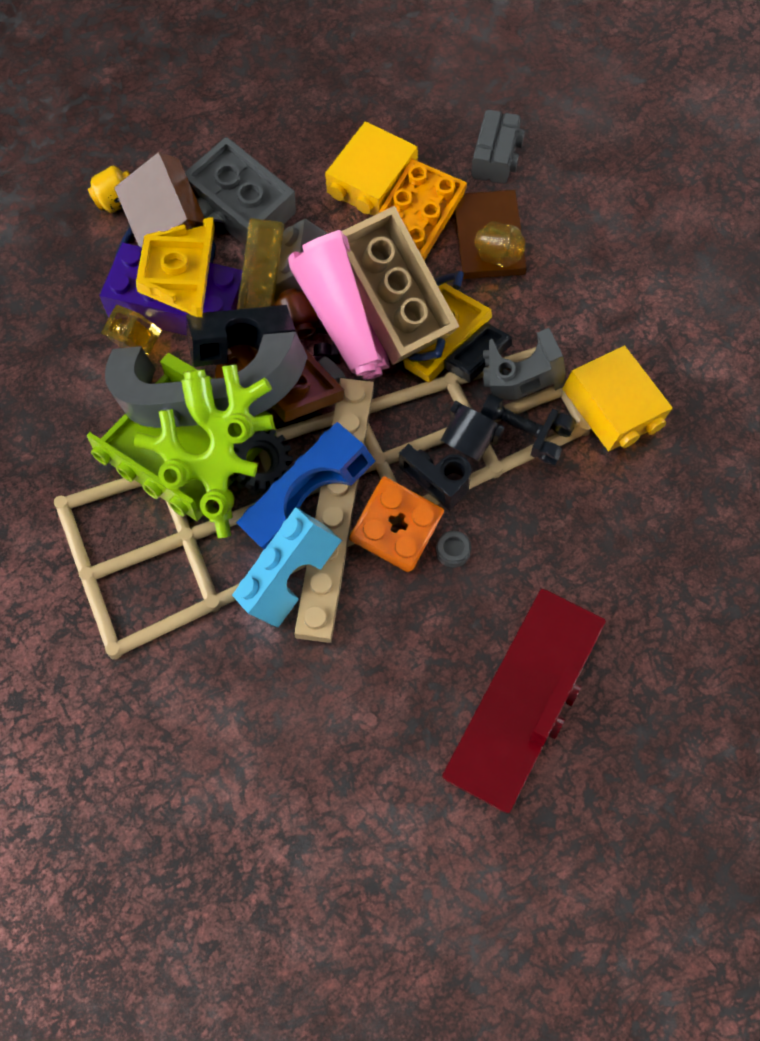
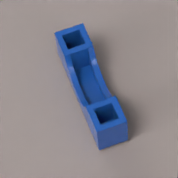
(332, 459)

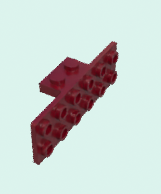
(524, 701)

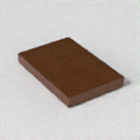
(472, 215)

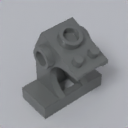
(527, 376)

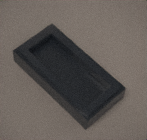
(468, 359)

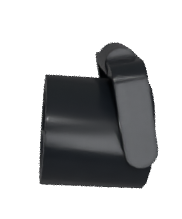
(471, 431)

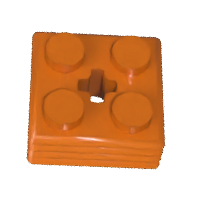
(417, 515)

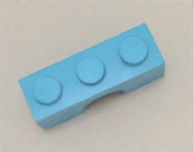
(297, 543)

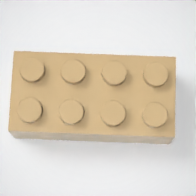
(397, 286)

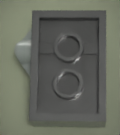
(238, 188)

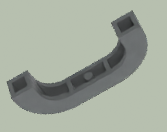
(131, 372)

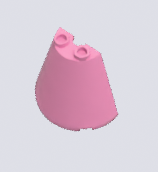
(332, 291)

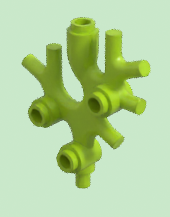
(219, 459)

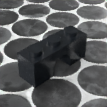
(218, 331)

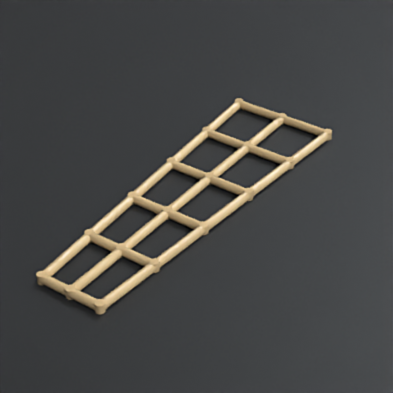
(188, 535)

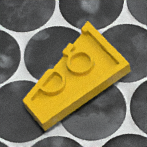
(470, 316)

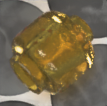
(500, 244)

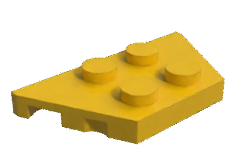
(177, 266)

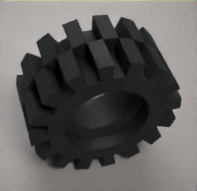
(279, 461)

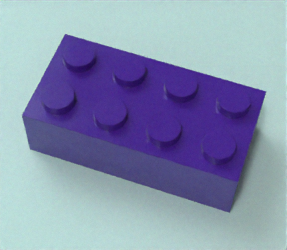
(121, 289)

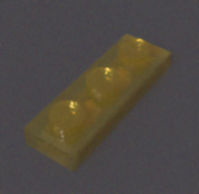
(260, 263)

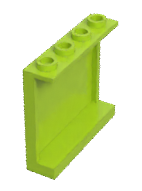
(143, 465)

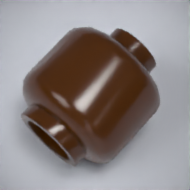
(300, 310)

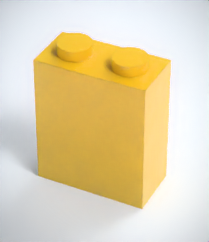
(369, 168)
(617, 399)

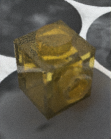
(130, 329)

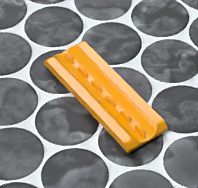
(425, 202)

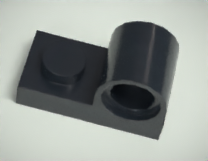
(433, 478)

